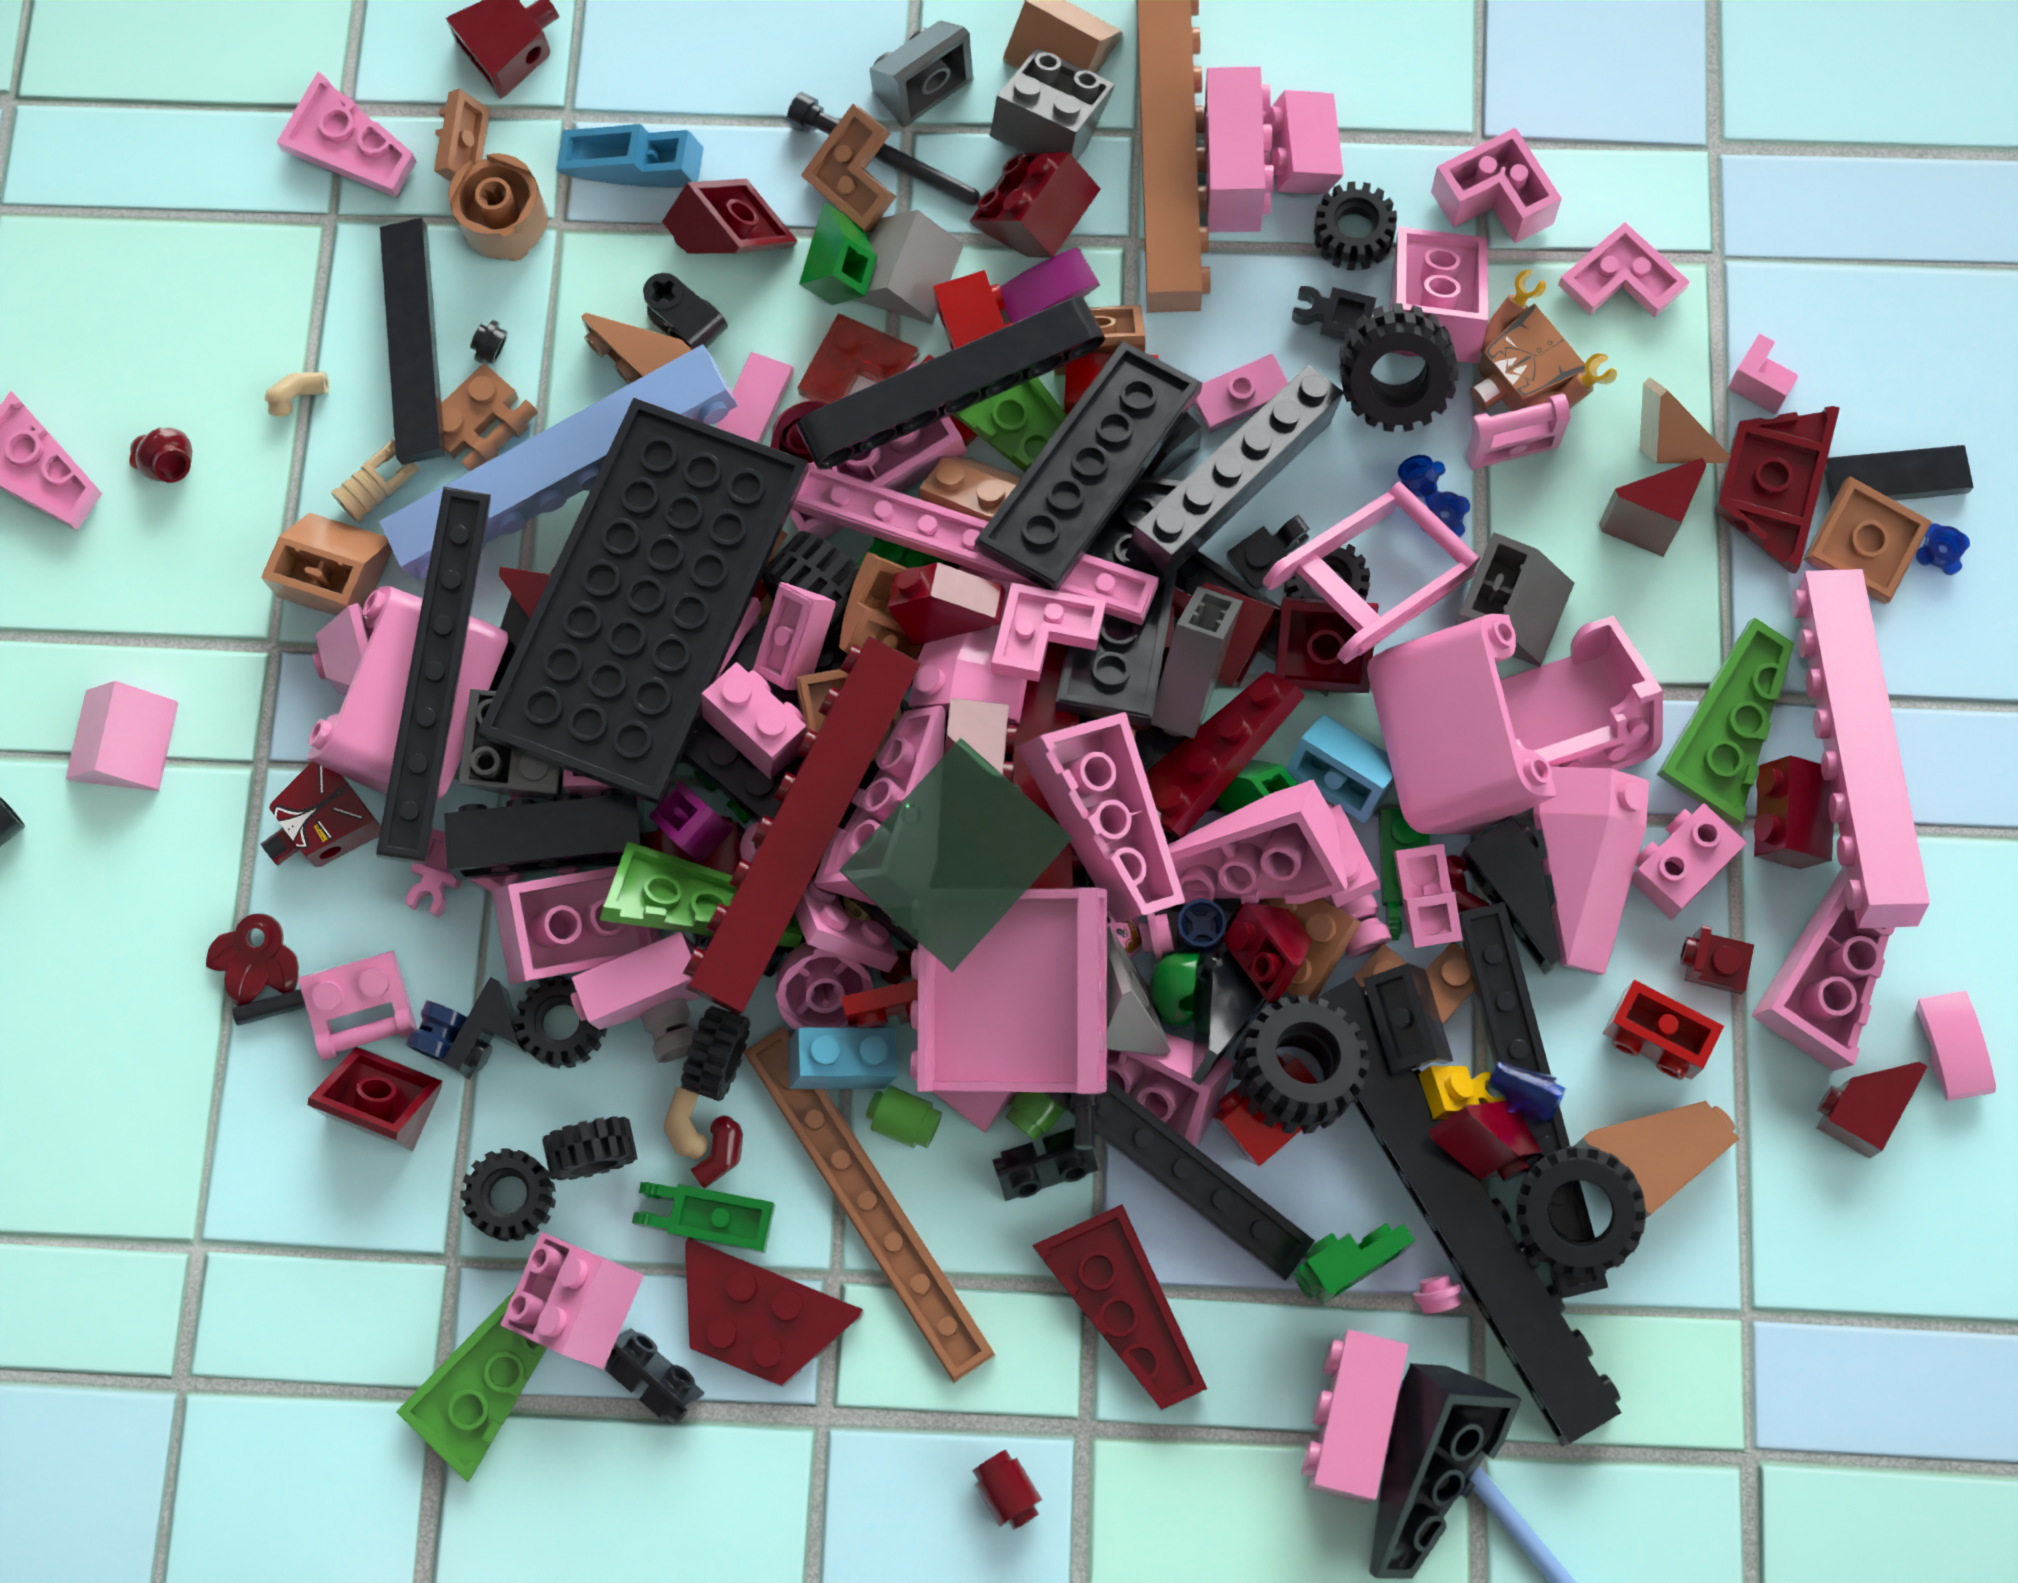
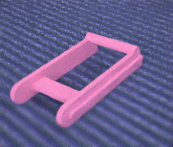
(1369, 625)

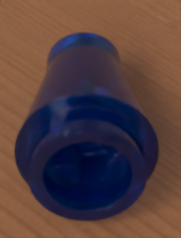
(1528, 1090)

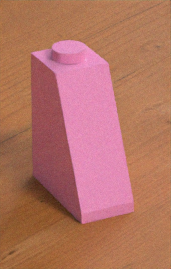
(634, 982)

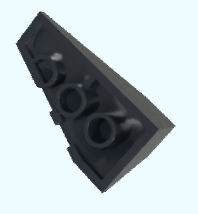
(1435, 1444)

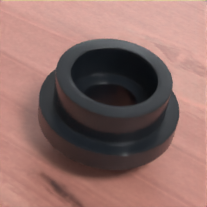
(488, 342)

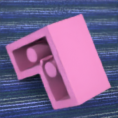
(1500, 178)

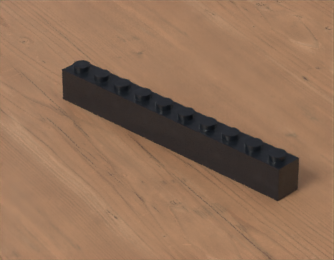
(1478, 1241)

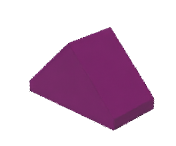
(690, 822)

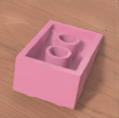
(1447, 278)
(557, 929)

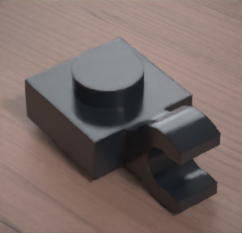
(1261, 550)

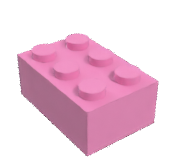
(1237, 149)
(1355, 1415)

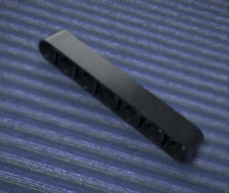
(950, 383)

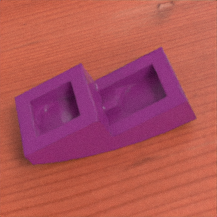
(1048, 284)

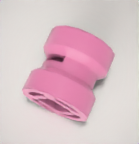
(1371, 932)

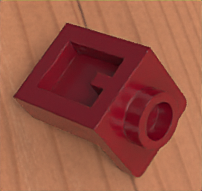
(1716, 961)

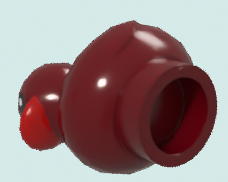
(162, 455)

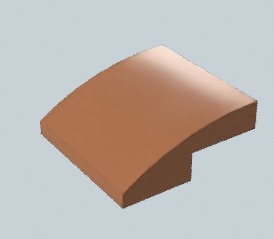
(868, 608)

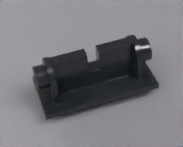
(1025, 1173)
(670, 1386)

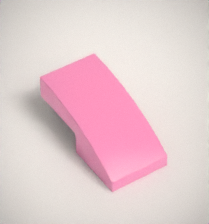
(1427, 895)
(1957, 1046)

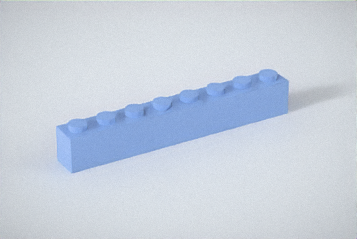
(561, 459)

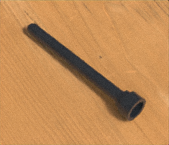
(808, 114)

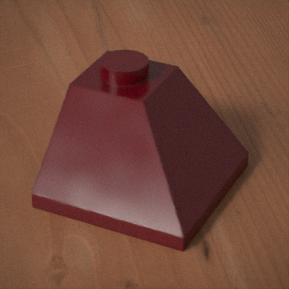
(725, 219)

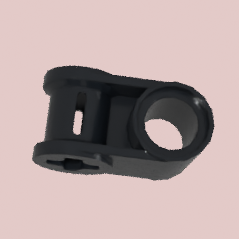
(681, 311)

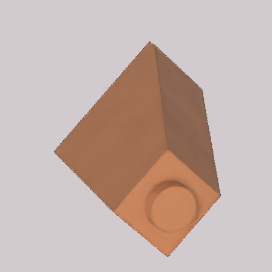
(1667, 1147)

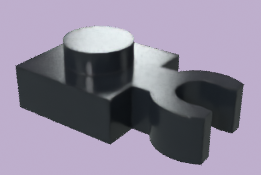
(1334, 313)

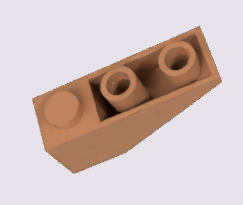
(631, 347)

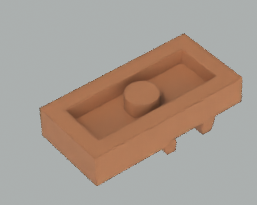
(462, 133)

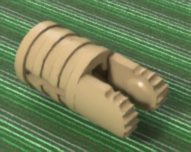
(367, 488)

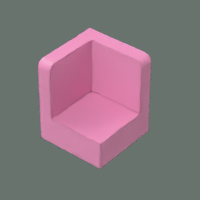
(1762, 378)

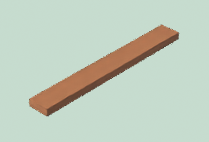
(873, 1212)

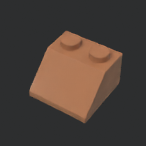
(968, 486)

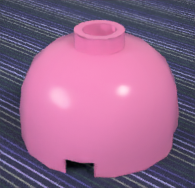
(812, 987)

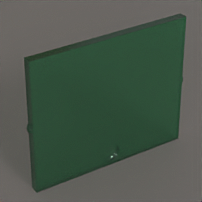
(956, 854)

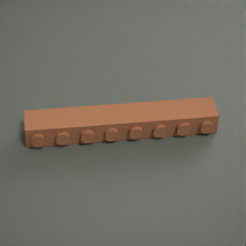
(1171, 155)

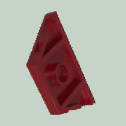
(1776, 480)
(758, 1316)

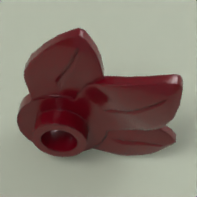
(250, 966)

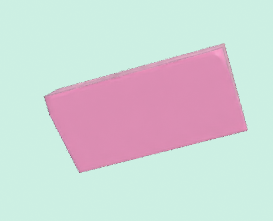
(793, 635)

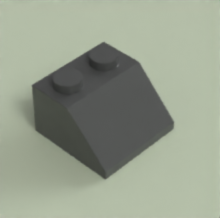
(923, 71)

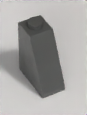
(1194, 662)

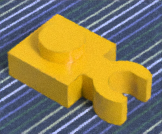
(1452, 1089)

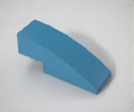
(631, 156)

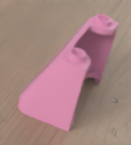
(1591, 706)
(1453, 730)
(365, 731)

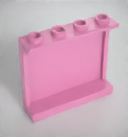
(1022, 1004)

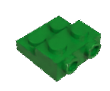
(1340, 1264)

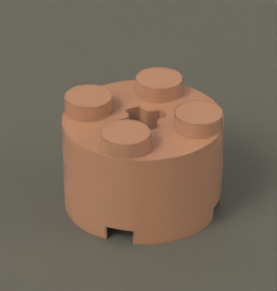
(498, 206)

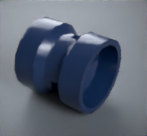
(1205, 919)
(437, 1031)

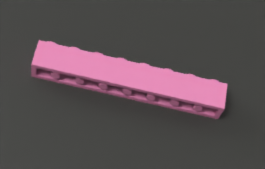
(1860, 751)

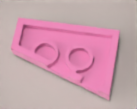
(344, 140)
(40, 469)

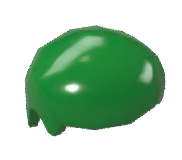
(1174, 987)

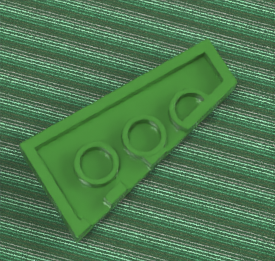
(1016, 421)
(1724, 736)
(672, 894)
(473, 1393)

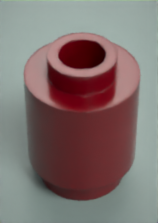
(1007, 1490)

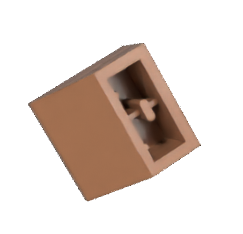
(326, 564)

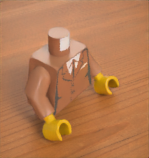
(1529, 359)

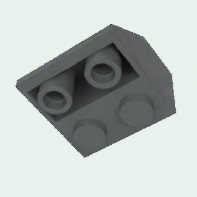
(1050, 106)
(1526, 587)
(499, 768)

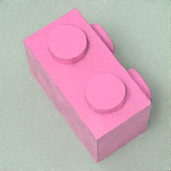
(1305, 142)
(754, 719)
(1687, 860)

